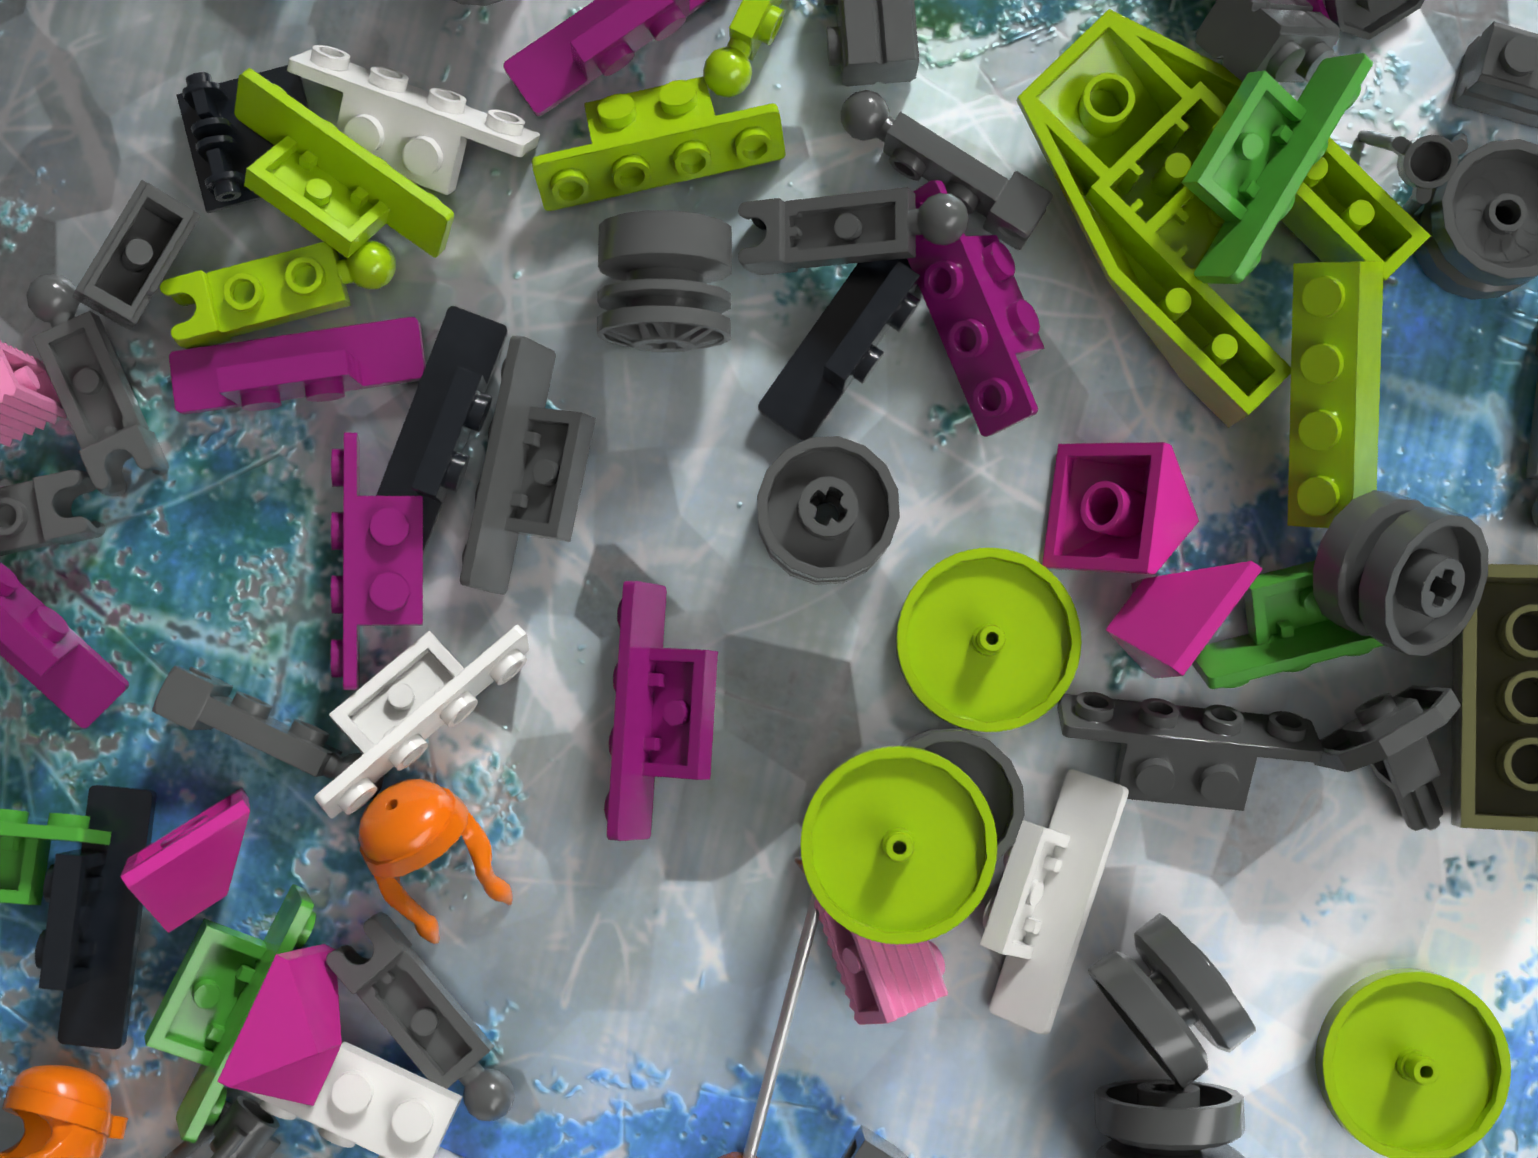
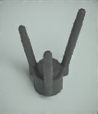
(1421, 162)
(239, 1132)

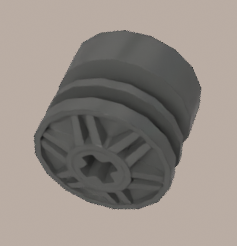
(664, 279)

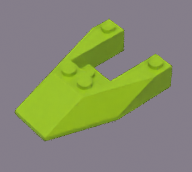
(1120, 134)

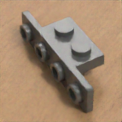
(528, 471)
(1187, 751)

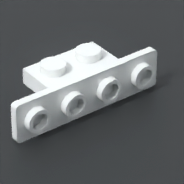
(406, 126)
(406, 705)
(1048, 899)
(376, 1107)

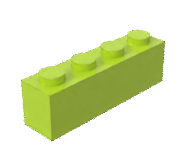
(1333, 387)

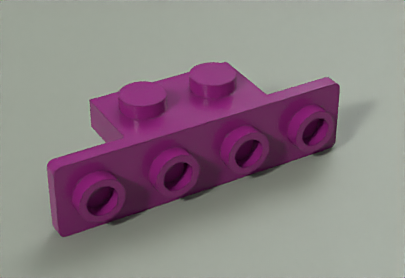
(590, 44)
(980, 321)
(297, 365)
(380, 561)
(53, 655)
(659, 713)

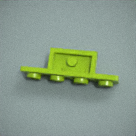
(656, 141)
(330, 179)

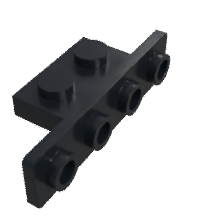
(841, 345)
(444, 412)
(96, 921)

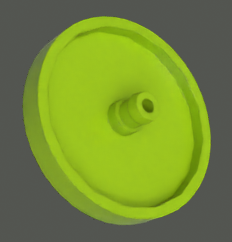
(988, 640)
(898, 845)
(1413, 1064)

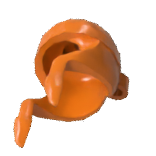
(413, 827)
(62, 1113)

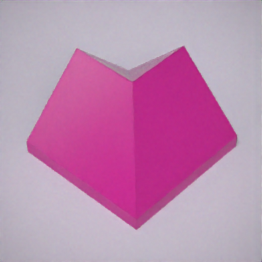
(1116, 508)
(1178, 614)
(190, 864)
(289, 1030)

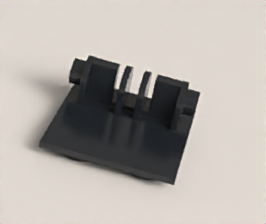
(219, 141)

